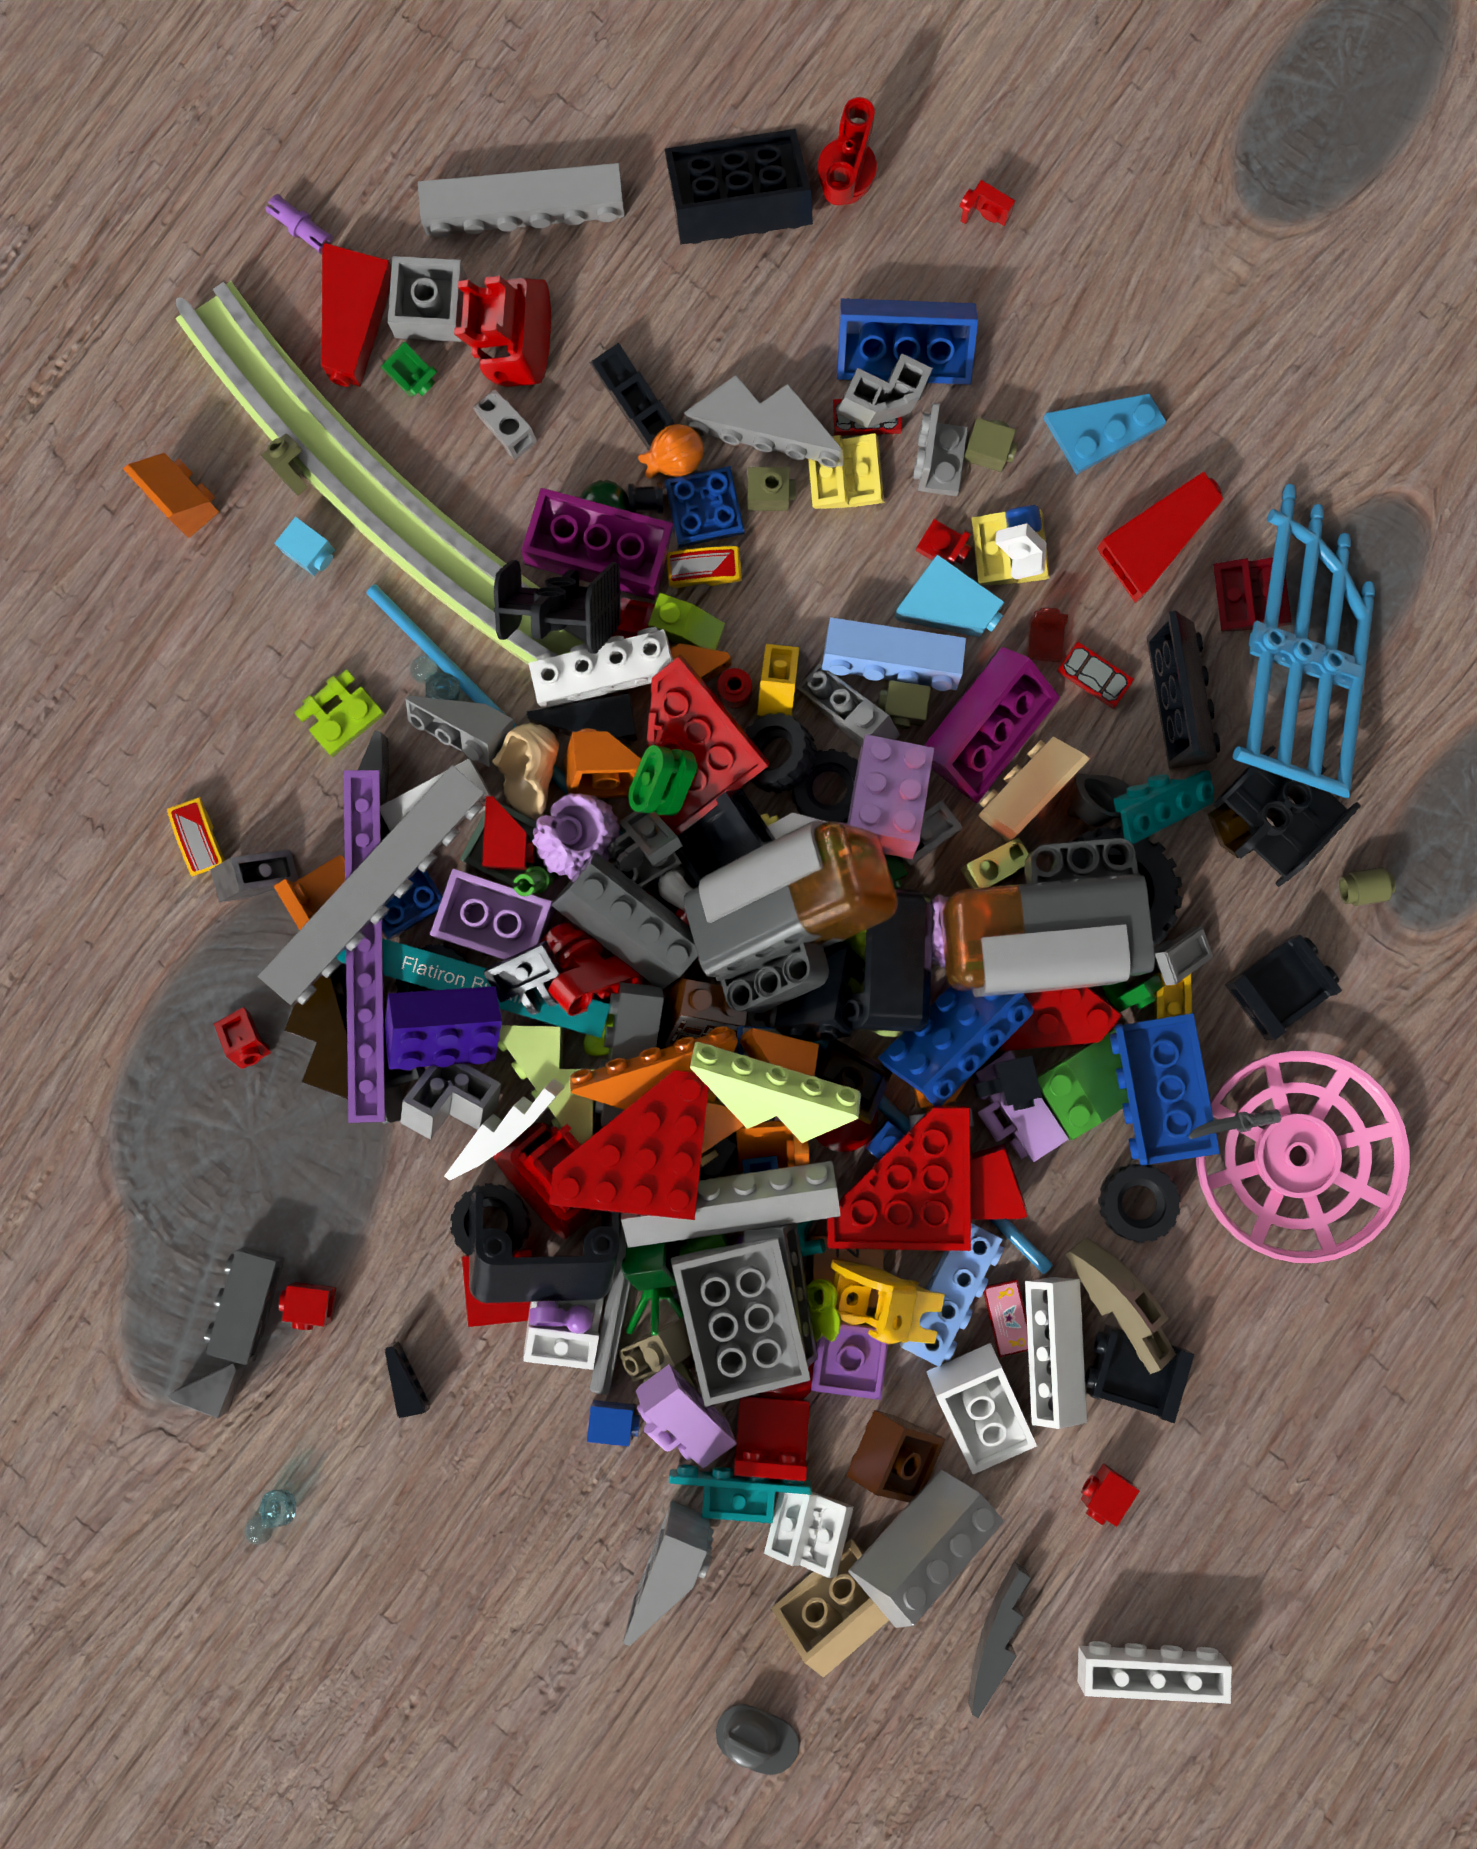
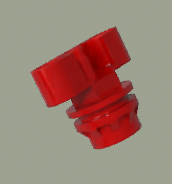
(848, 163)
(584, 969)

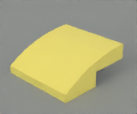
(853, 483)
(991, 560)

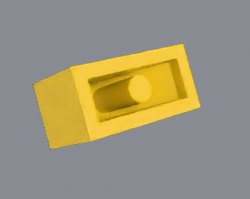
(778, 680)

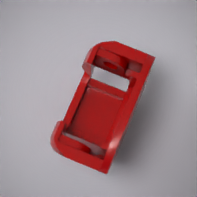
(510, 315)
(533, 1174)

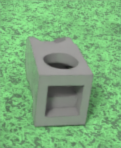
(505, 424)

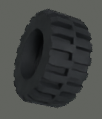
(1158, 874)

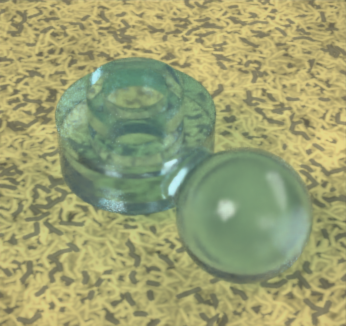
(438, 685)
(276, 1510)

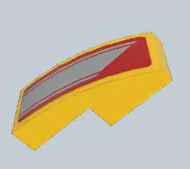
(703, 566)
(195, 836)

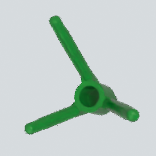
(654, 1295)

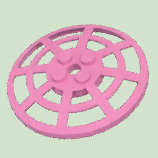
(1321, 1163)

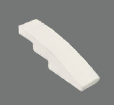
(498, 1134)

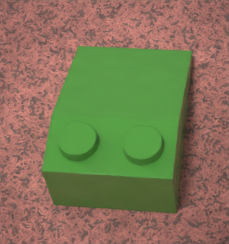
(1084, 1087)

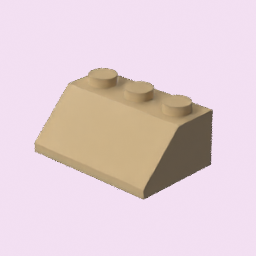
(1031, 787)
(829, 1615)

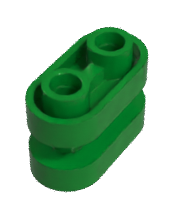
(662, 780)

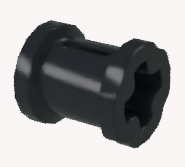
(646, 498)

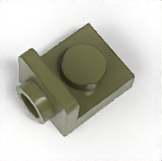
(280, 456)

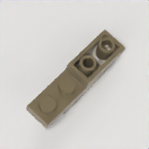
(1119, 1290)

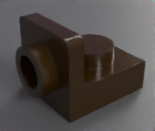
(1229, 828)

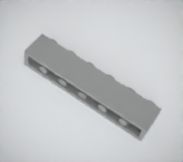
(521, 200)
(745, 1204)

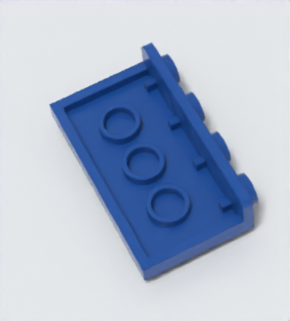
(955, 1041)
(1164, 1089)

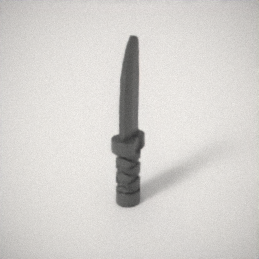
(1241, 1121)

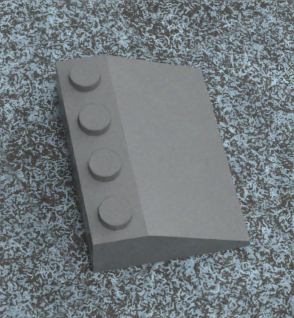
(740, 1320)
(672, 1568)

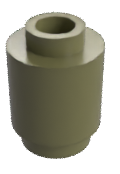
(1367, 886)

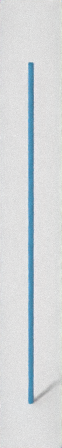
(559, 779)

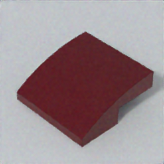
(1243, 594)

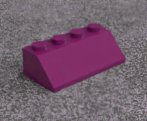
(590, 535)
(991, 723)

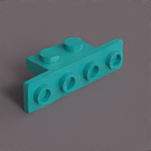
(1161, 803)
(736, 1496)

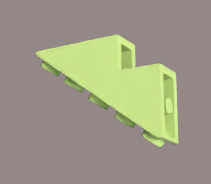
(540, 1059)
(765, 1090)

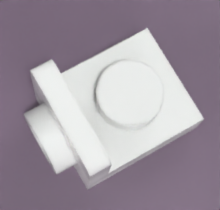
(1024, 549)

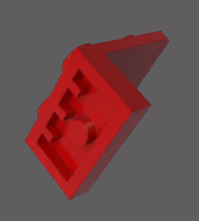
(772, 1438)

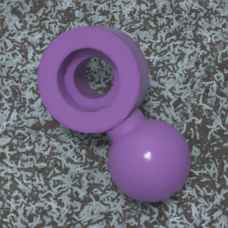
(547, 1314)

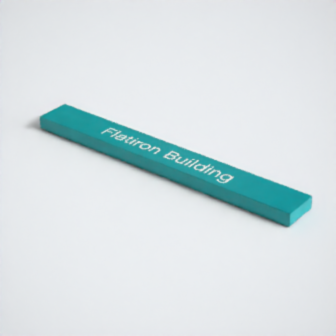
(448, 973)

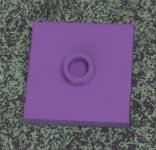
(851, 1363)

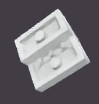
(559, 1344)
(809, 1532)

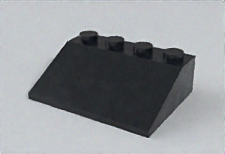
(739, 186)
(1182, 692)

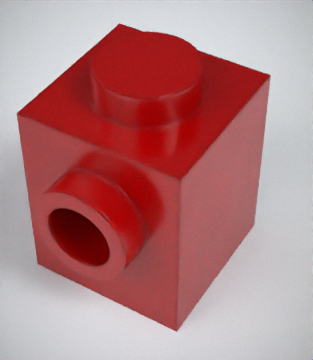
(307, 1305)
(1108, 1496)

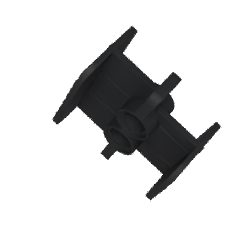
(559, 604)
(1298, 828)

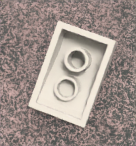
(981, 1408)

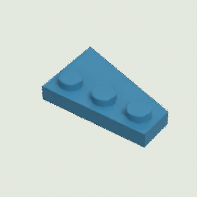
(1103, 429)

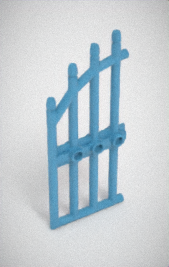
(1308, 656)

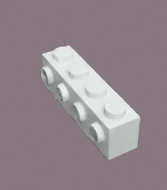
(614, 668)
(1056, 1352)
(1153, 1673)

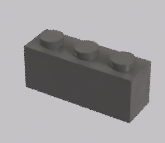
(243, 1305)

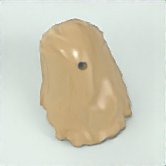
(527, 767)

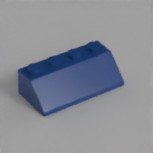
(933, 333)

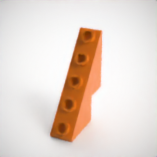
(627, 1080)

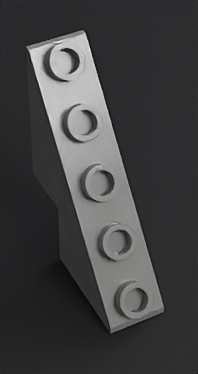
(776, 424)

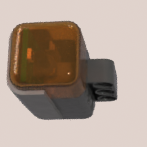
(784, 907)
(1054, 930)

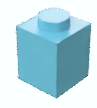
(305, 547)

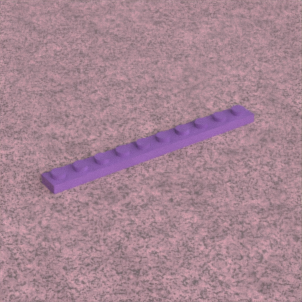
(365, 962)

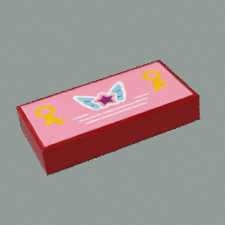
(1007, 1317)

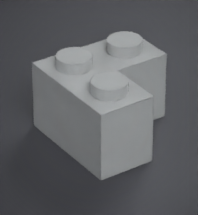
(451, 1091)

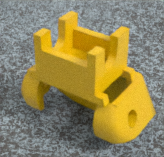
(898, 1305)

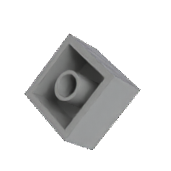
(425, 298)

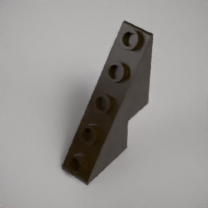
(324, 1022)

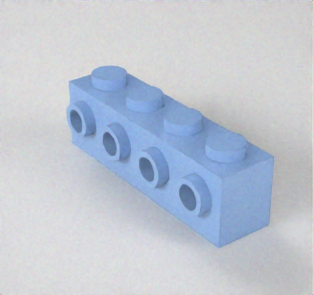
(893, 654)
(960, 1279)

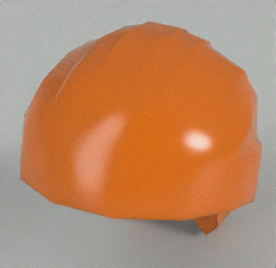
(673, 452)

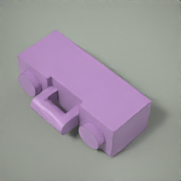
(1033, 1128)
(676, 1406)

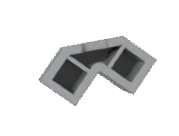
(875, 401)

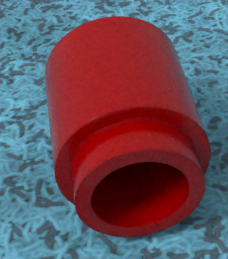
(734, 698)

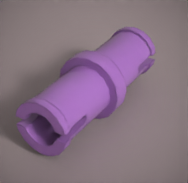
(298, 223)

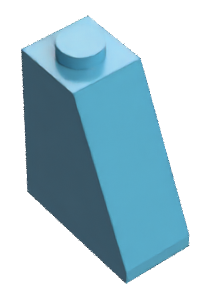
(950, 602)

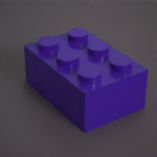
(442, 1027)

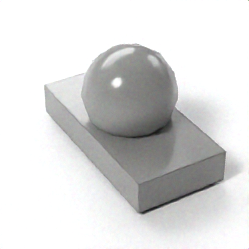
(1182, 955)

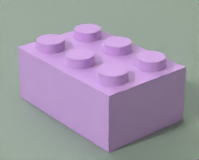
(891, 792)
(490, 916)

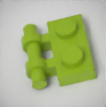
(346, 720)

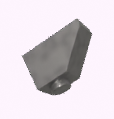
(252, 874)

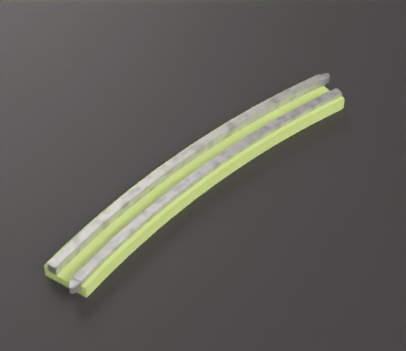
(354, 474)

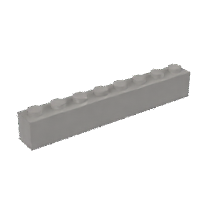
(372, 886)

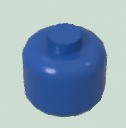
(1023, 515)

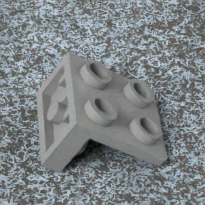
(940, 455)

